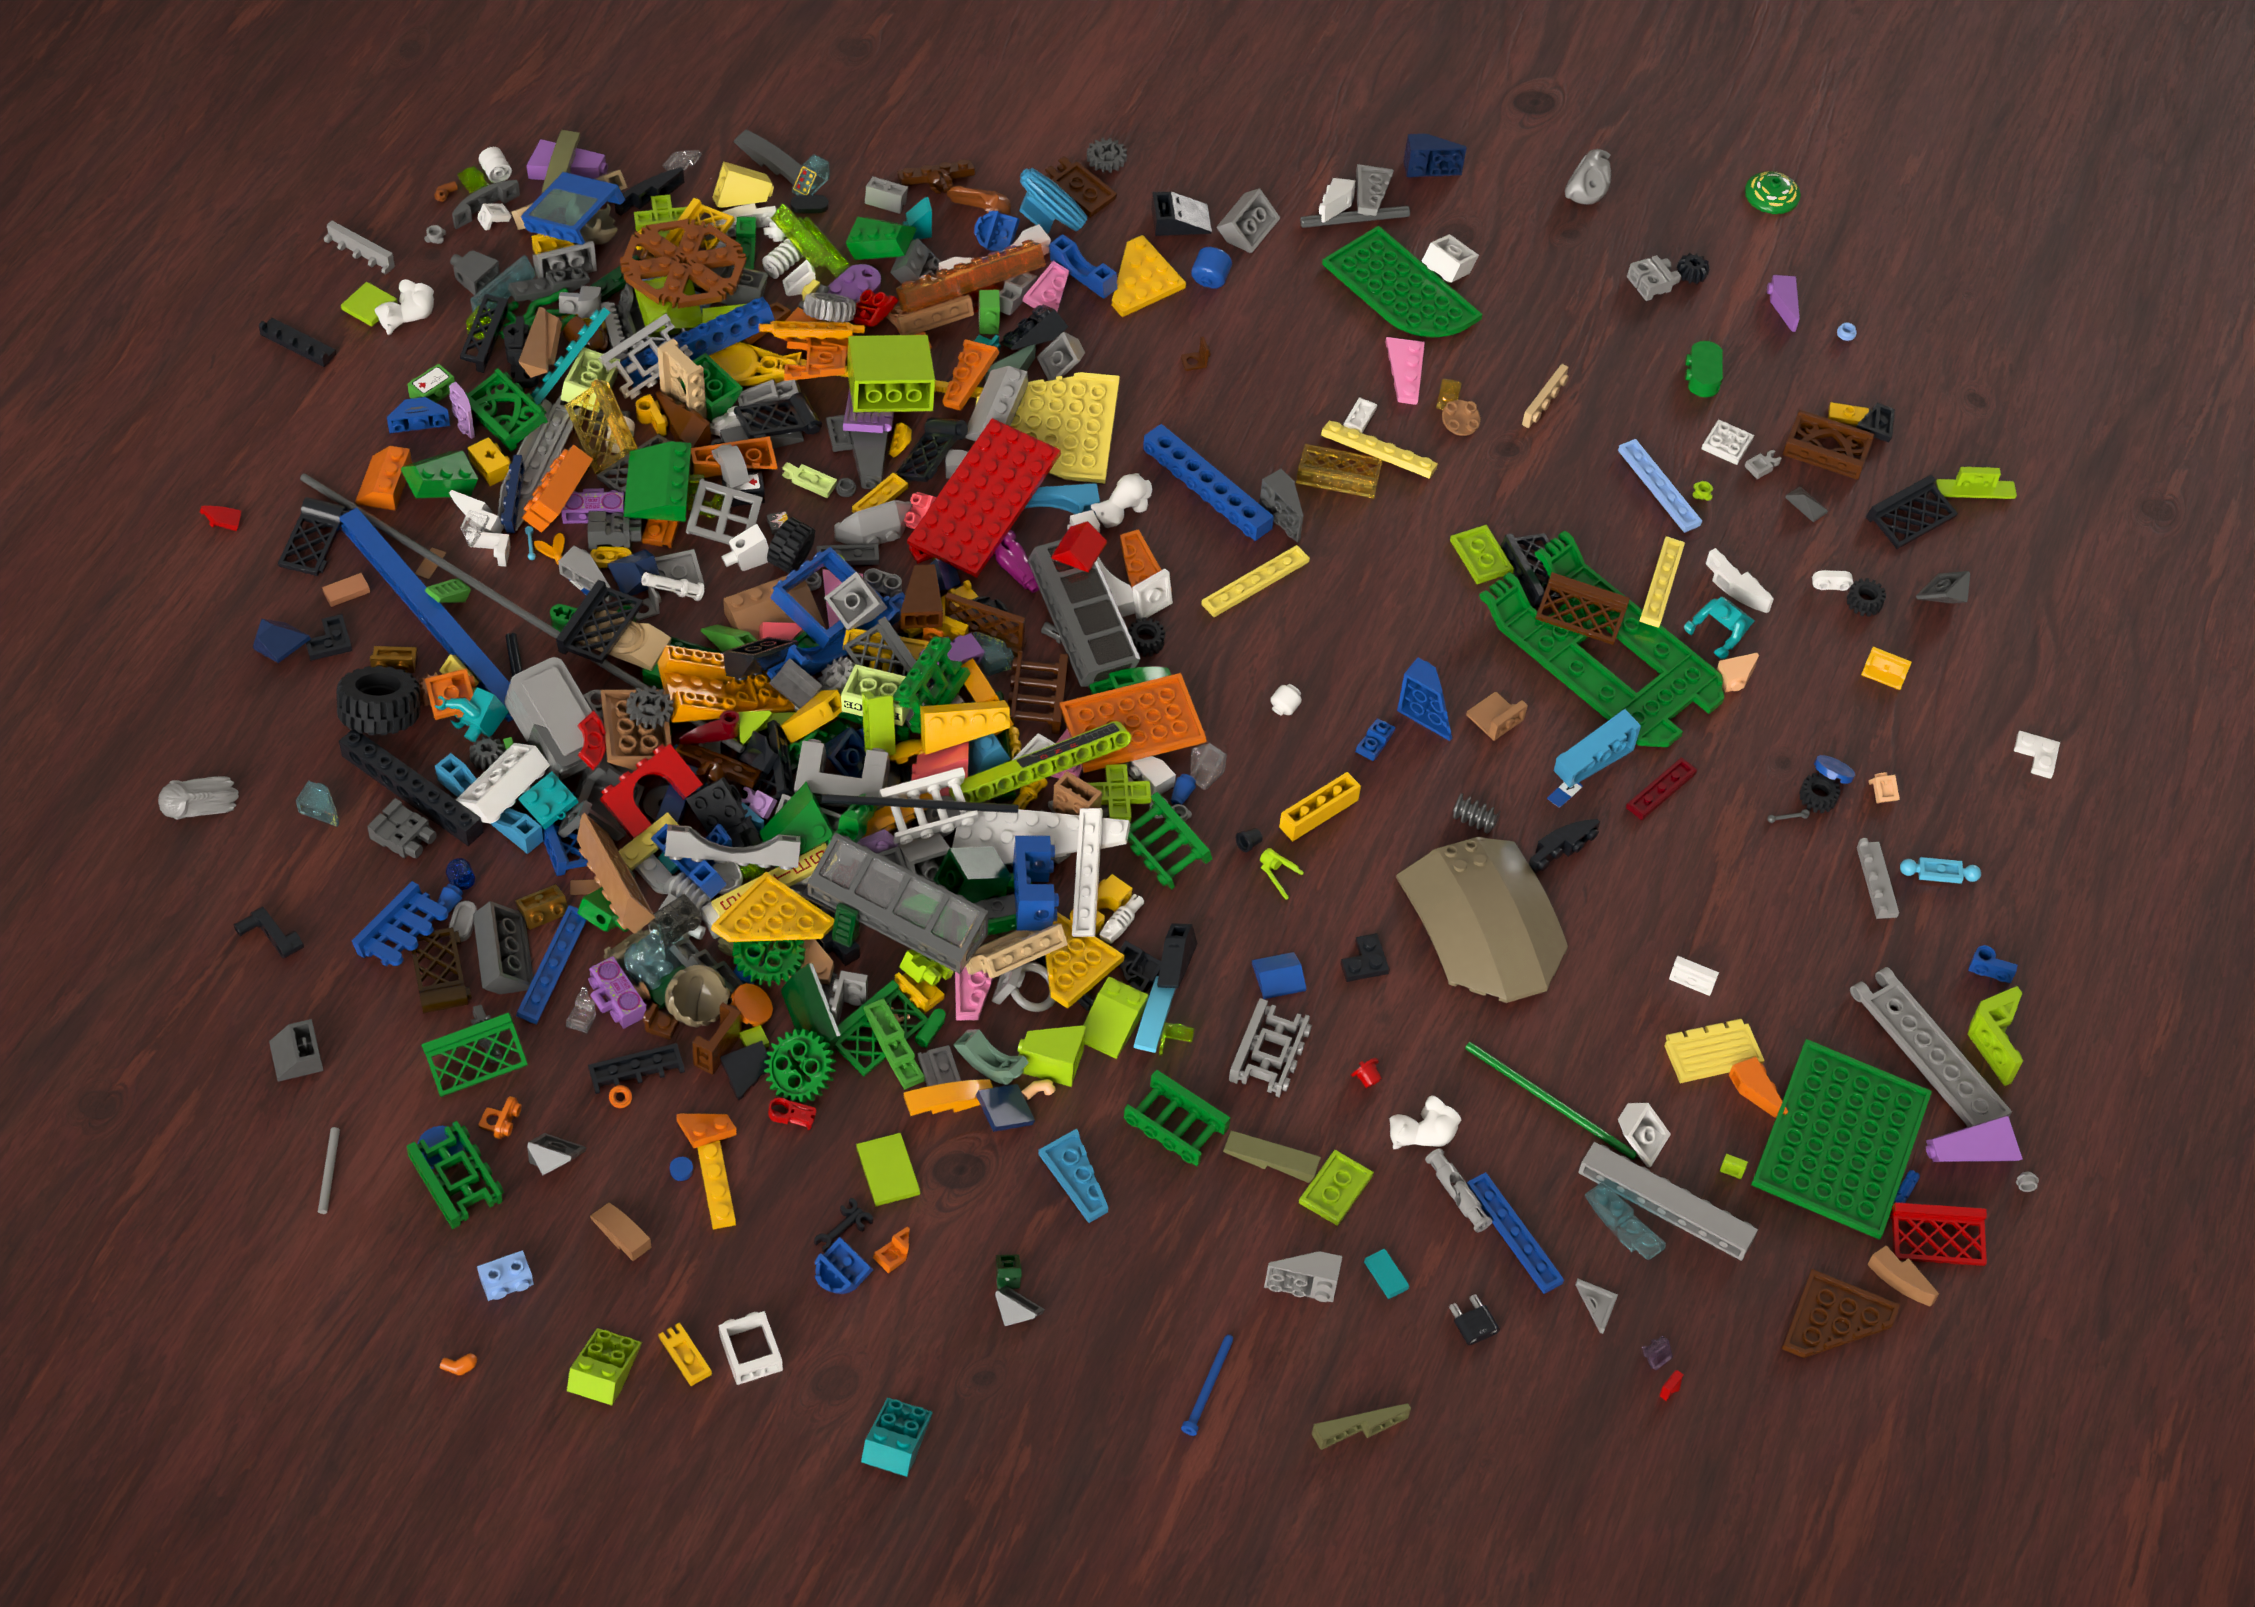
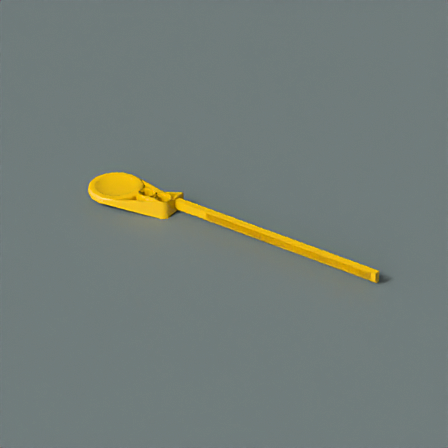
(742, 363)

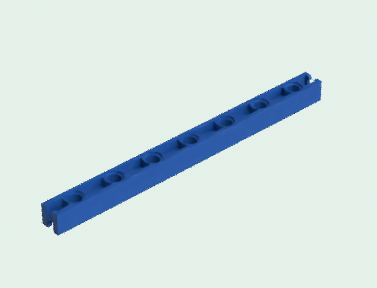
(426, 608)

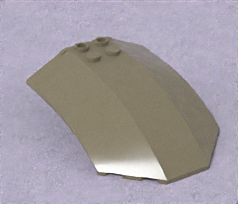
(1487, 917)

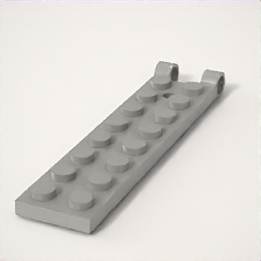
(1931, 1050)

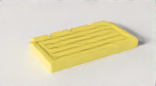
(1712, 1052)

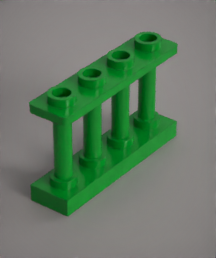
(1185, 836)
(1181, 1098)

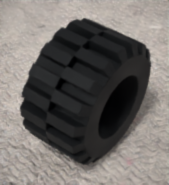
(791, 545)

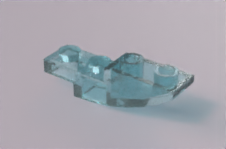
(1623, 1224)

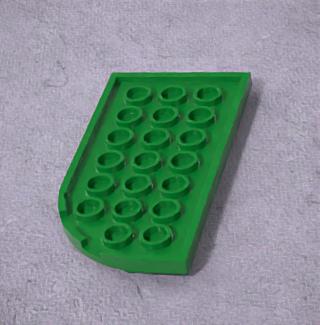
(1400, 286)

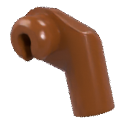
(443, 190)

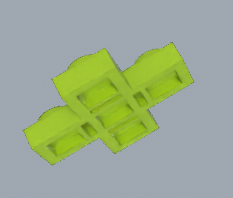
(660, 213)
(1120, 793)

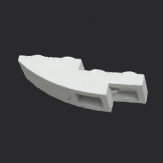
(762, 215)
(1740, 587)

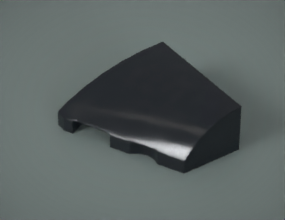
(1139, 967)
(745, 1067)

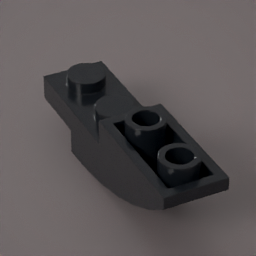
(1564, 840)

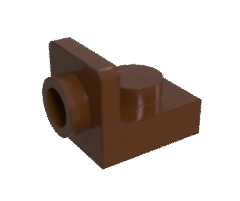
(659, 1022)

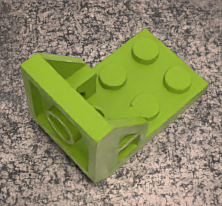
(1989, 1035)

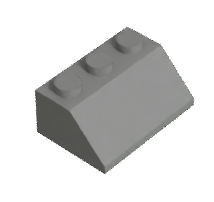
(1248, 221)
(566, 257)

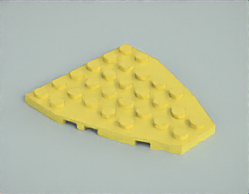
(1074, 417)

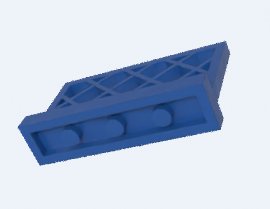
(557, 848)

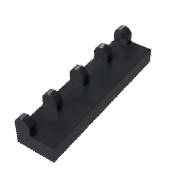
(297, 341)

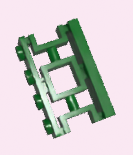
(945, 685)
(439, 1182)

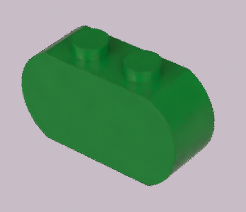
(1704, 368)

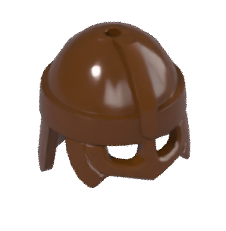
(597, 342)

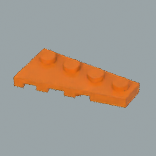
(1138, 558)

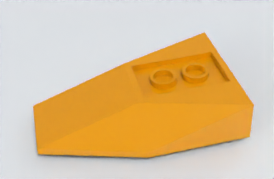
(704, 691)

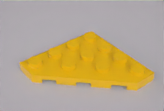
(1143, 278)
(772, 913)
(1078, 965)

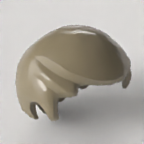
(599, 227)
(696, 995)

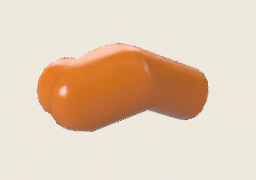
(459, 1366)

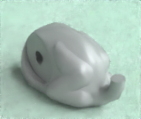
(1590, 178)

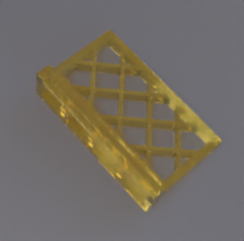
(612, 415)
(1335, 478)

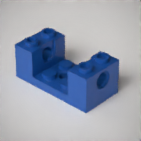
(1034, 901)

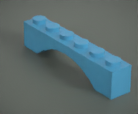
(1067, 497)
(514, 825)

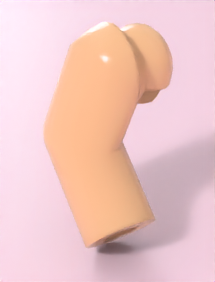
(1037, 1086)

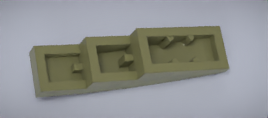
(562, 156)

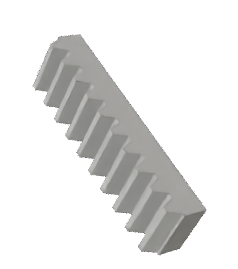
(614, 331)

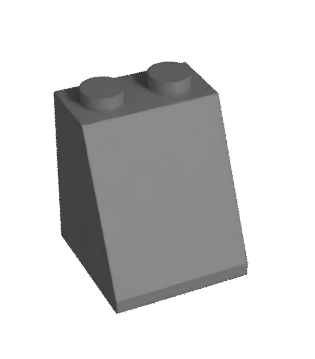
(925, 855)

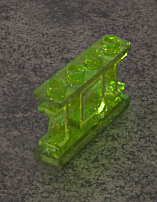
(810, 241)

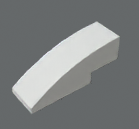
(468, 503)

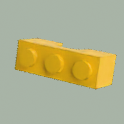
(1111, 895)

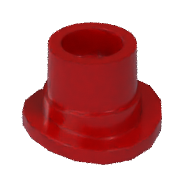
(1368, 1073)

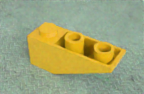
(813, 714)

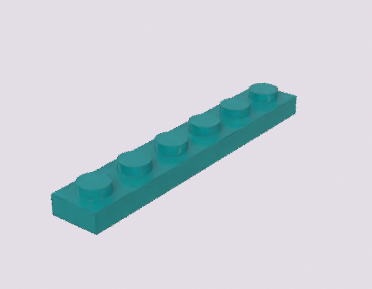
(574, 349)

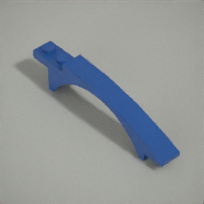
(816, 659)

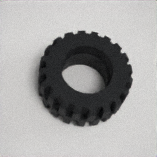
(378, 700)

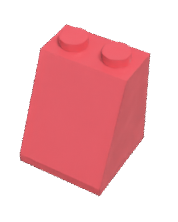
(940, 762)

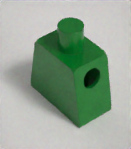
(596, 910)

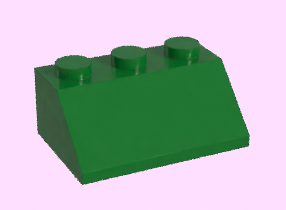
(720, 387)

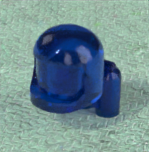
(460, 873)

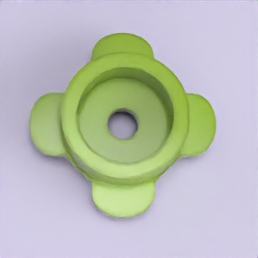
(1703, 490)

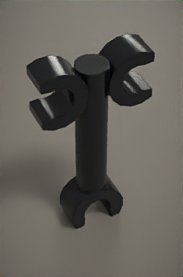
(852, 1215)

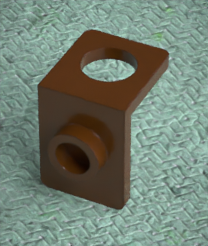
(1201, 356)

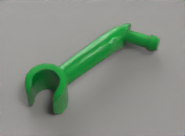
(812, 735)

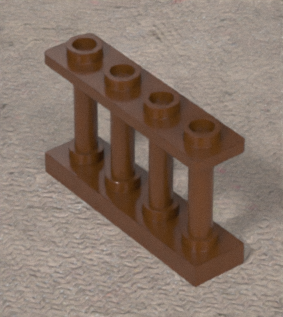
(1058, 685)

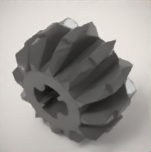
(486, 752)

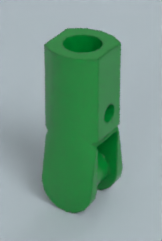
(930, 1028)

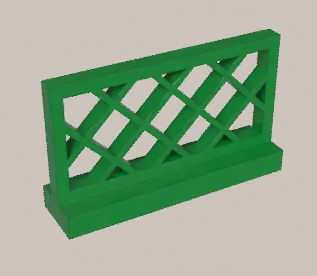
(859, 1019)
(463, 1038)

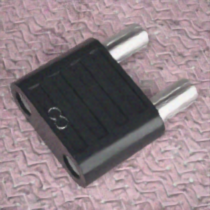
(1475, 1324)

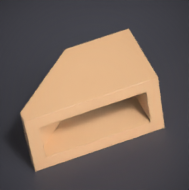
(1737, 671)

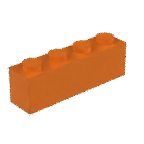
(756, 453)

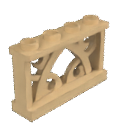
(676, 366)

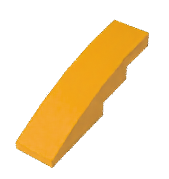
(945, 1096)

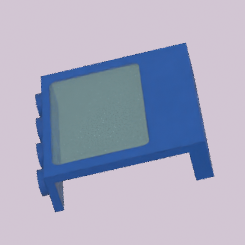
(569, 206)

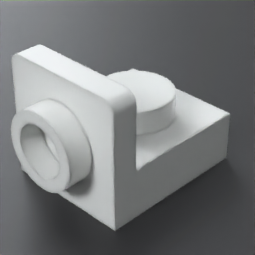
(493, 213)

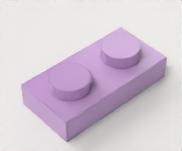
(878, 841)

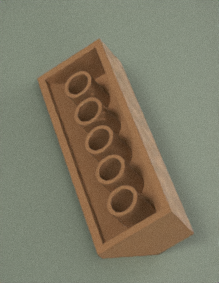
(613, 876)

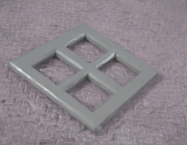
(724, 514)

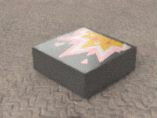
(776, 520)

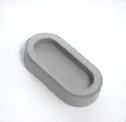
(463, 920)

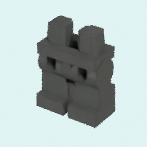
(612, 529)
(401, 830)

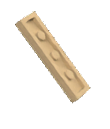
(1543, 399)

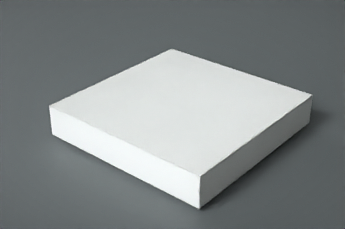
(1152, 594)

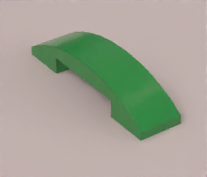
(747, 238)

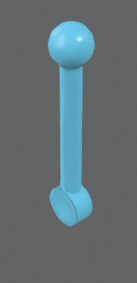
(529, 531)

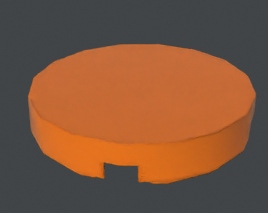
(753, 1004)

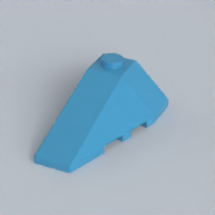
(985, 754)

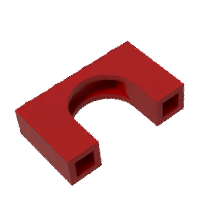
(664, 763)

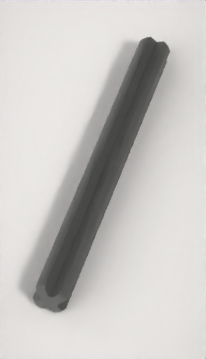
(1354, 216)

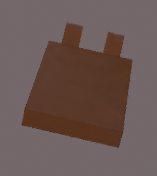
(1082, 186)

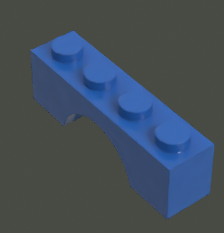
(1099, 279)
(698, 872)

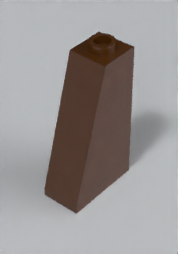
(922, 600)

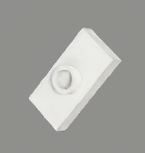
(1360, 415)

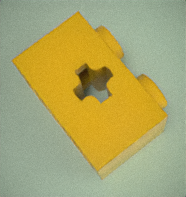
(489, 461)

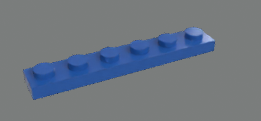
(552, 966)
(1515, 1233)

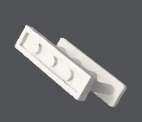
(932, 785)

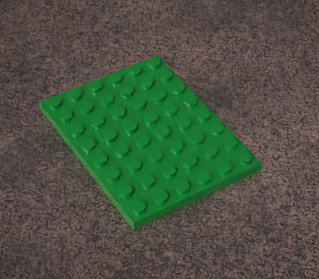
(1842, 1139)

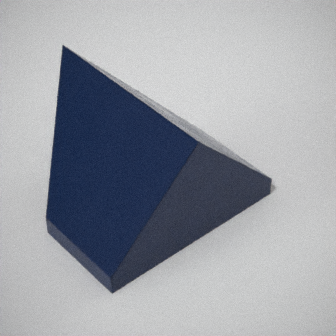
(946, 575)

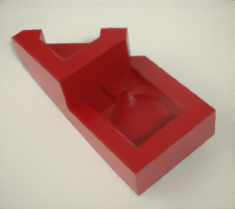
(222, 516)

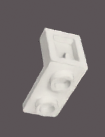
(498, 542)

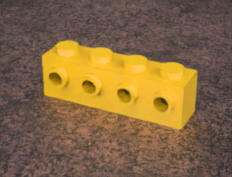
(1319, 806)

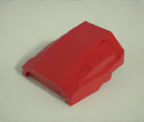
(873, 308)

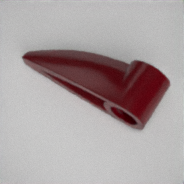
(723, 729)

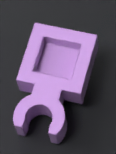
(759, 802)

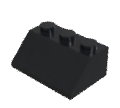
(756, 657)

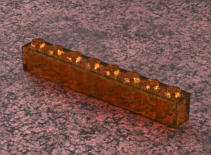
(970, 276)

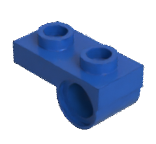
(1990, 966)

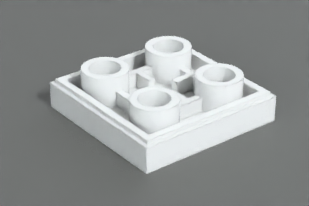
(1727, 442)

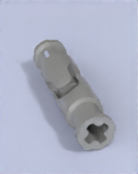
(1459, 1192)

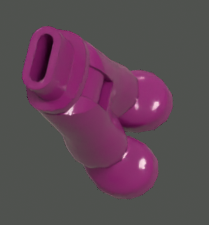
(1015, 562)

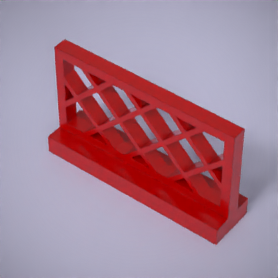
(1944, 1215)

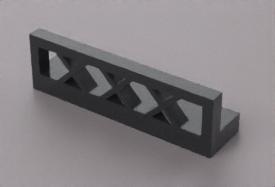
(491, 336)

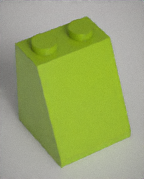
(1053, 1053)

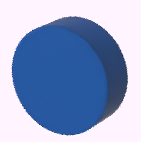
(681, 1168)

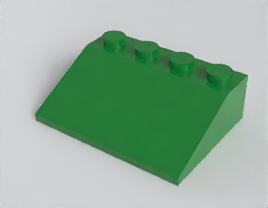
(658, 482)

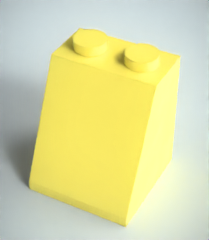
(741, 186)

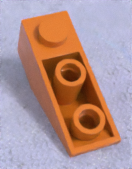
(1754, 1084)

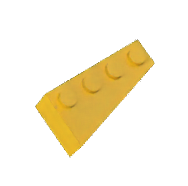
(958, 723)

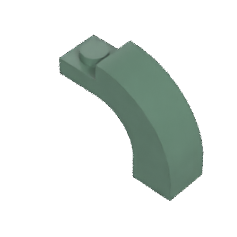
(987, 1059)

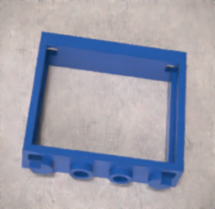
(796, 612)

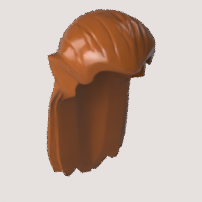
(983, 199)

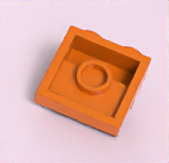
(449, 685)

